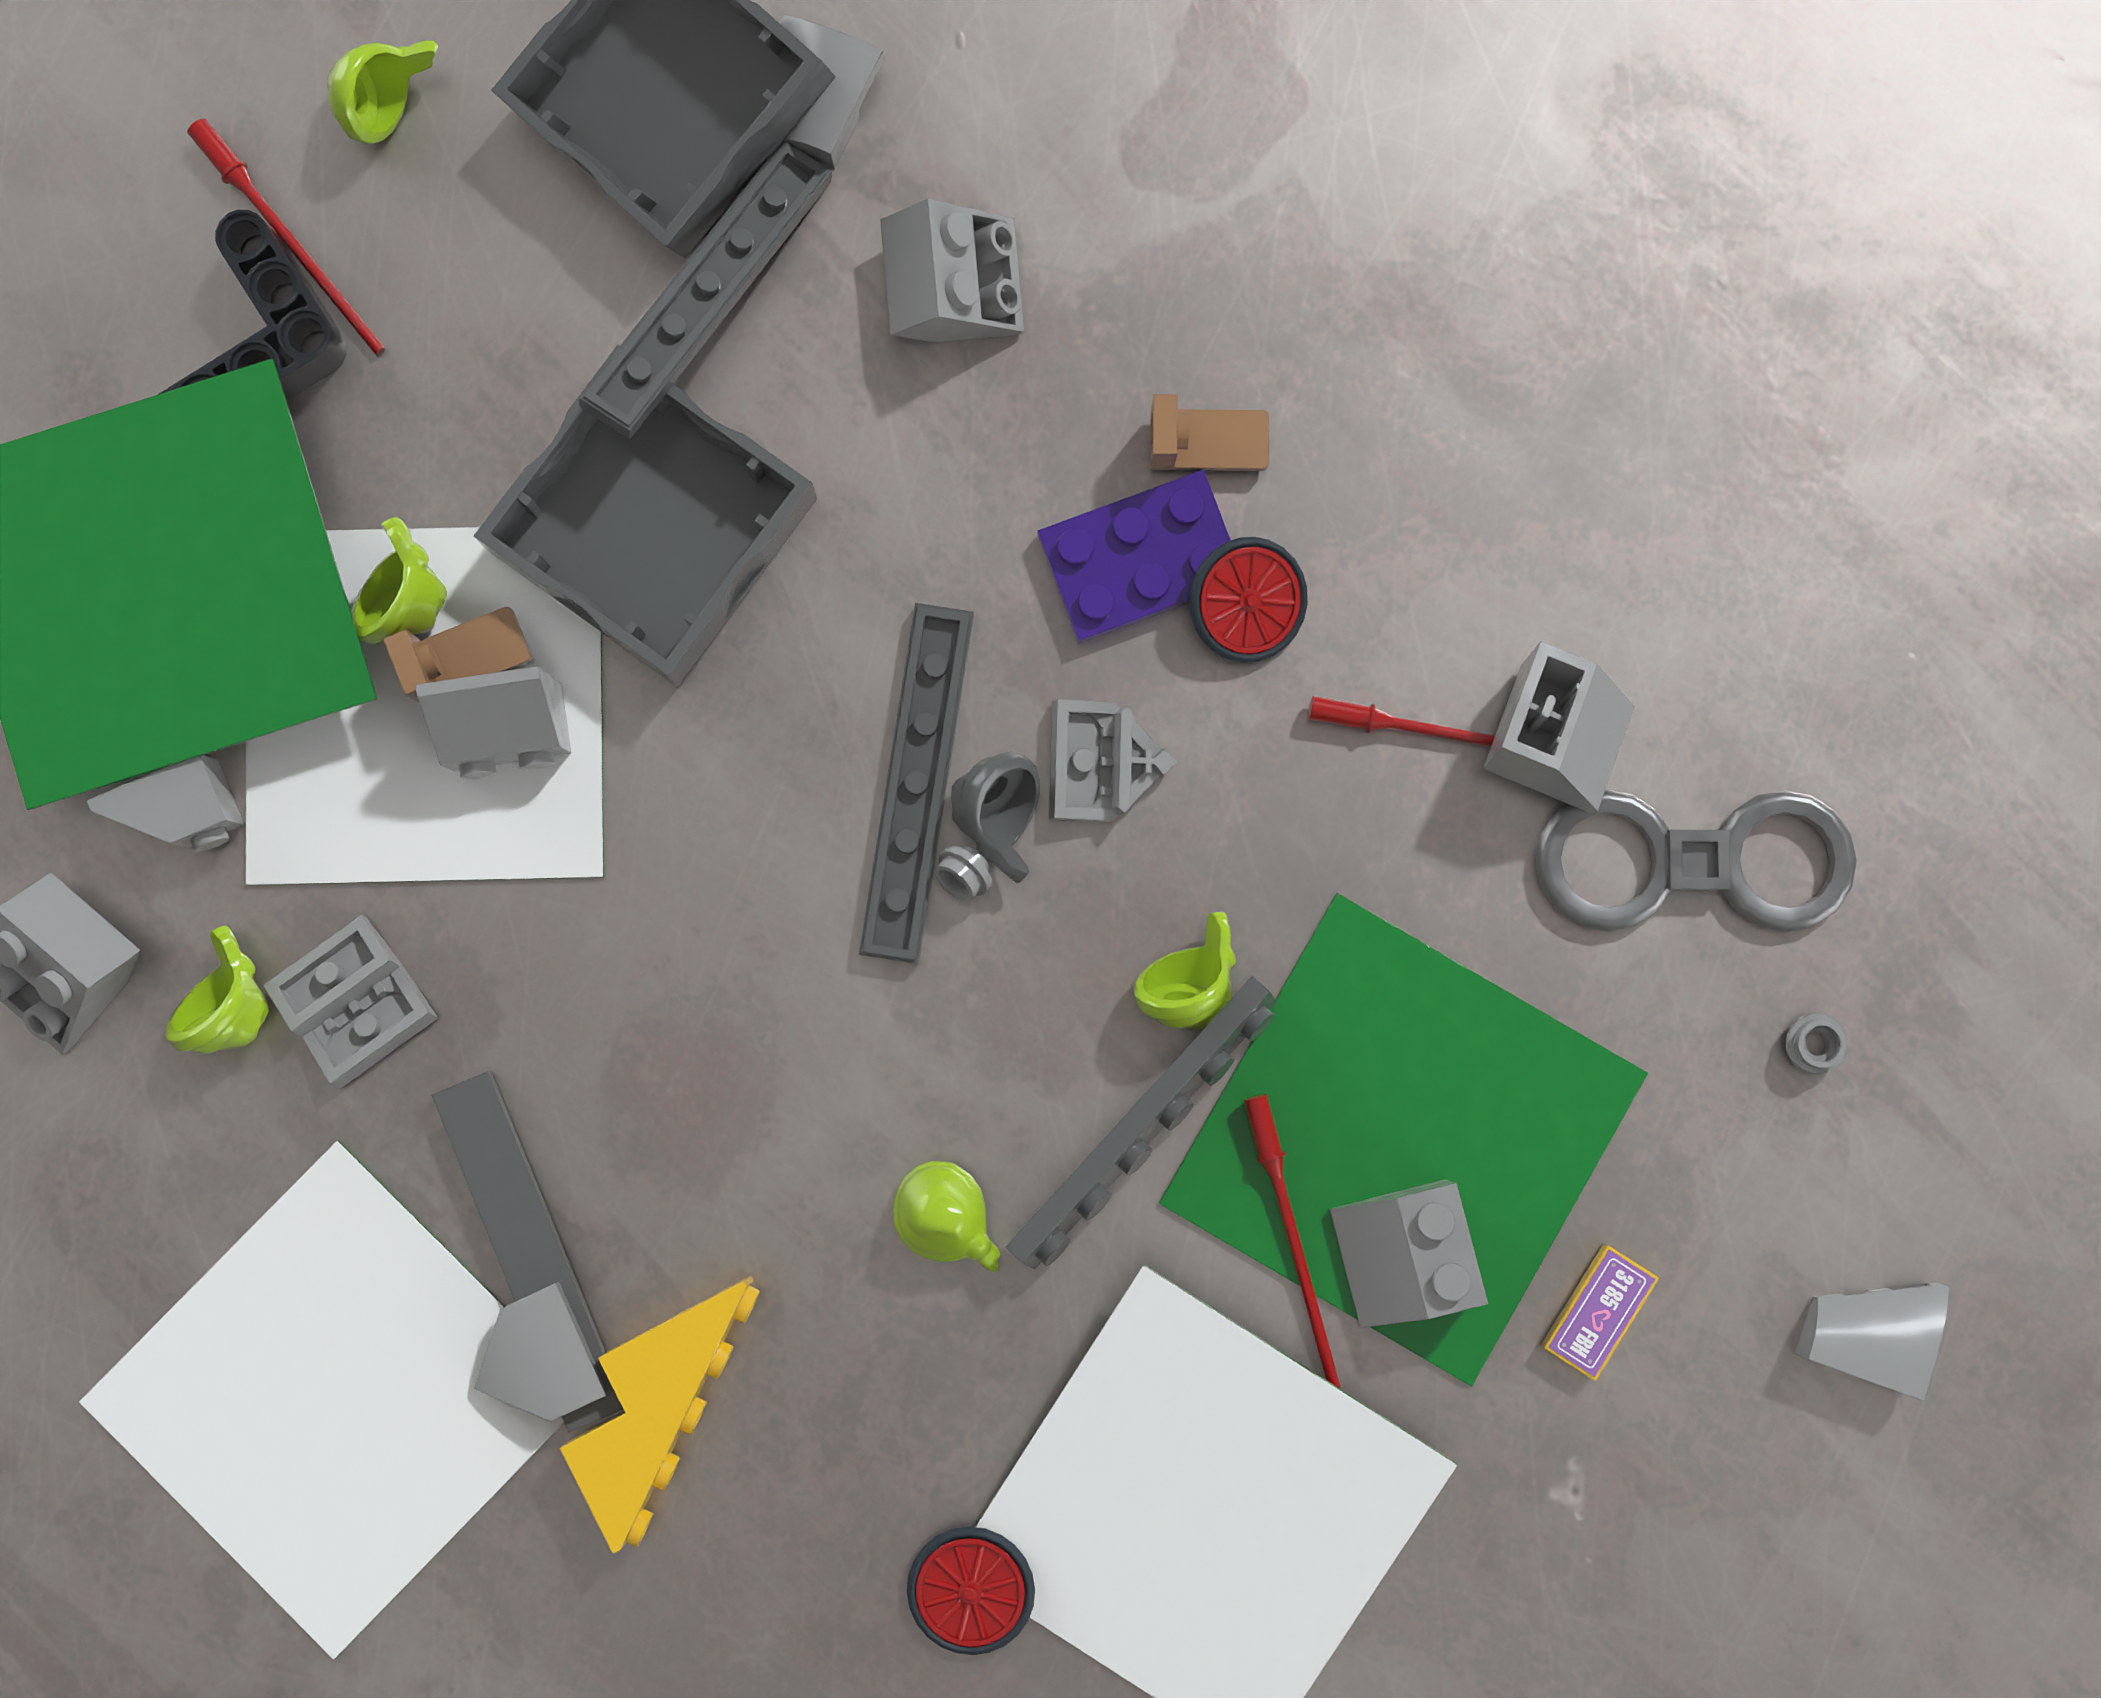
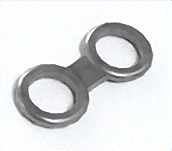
(1699, 862)

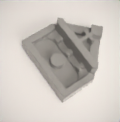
(1099, 761)
(540, 1358)

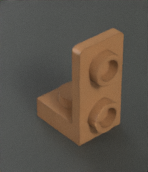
(1207, 438)
(470, 649)

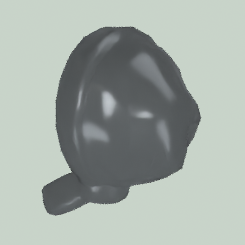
(996, 806)

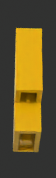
(659, 1390)

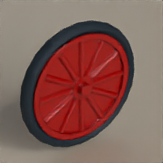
(1248, 599)
(970, 1590)

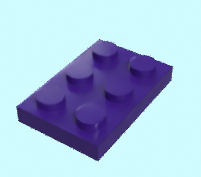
(1133, 555)

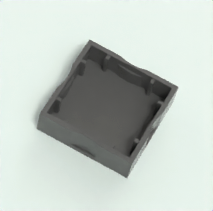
(665, 101)
(649, 530)

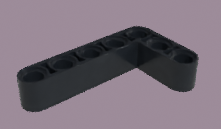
(286, 321)

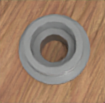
(963, 872)
(1834, 1040)

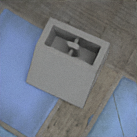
(951, 273)
(1561, 728)
(60, 962)

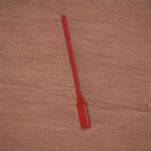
(235, 173)
(1374, 719)
(1271, 1158)

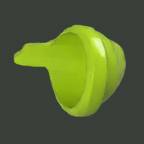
(372, 87)
(399, 591)
(1190, 984)
(222, 1007)
(944, 1215)

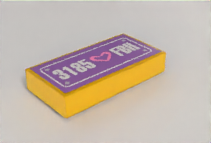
(1599, 1311)

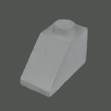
(178, 804)

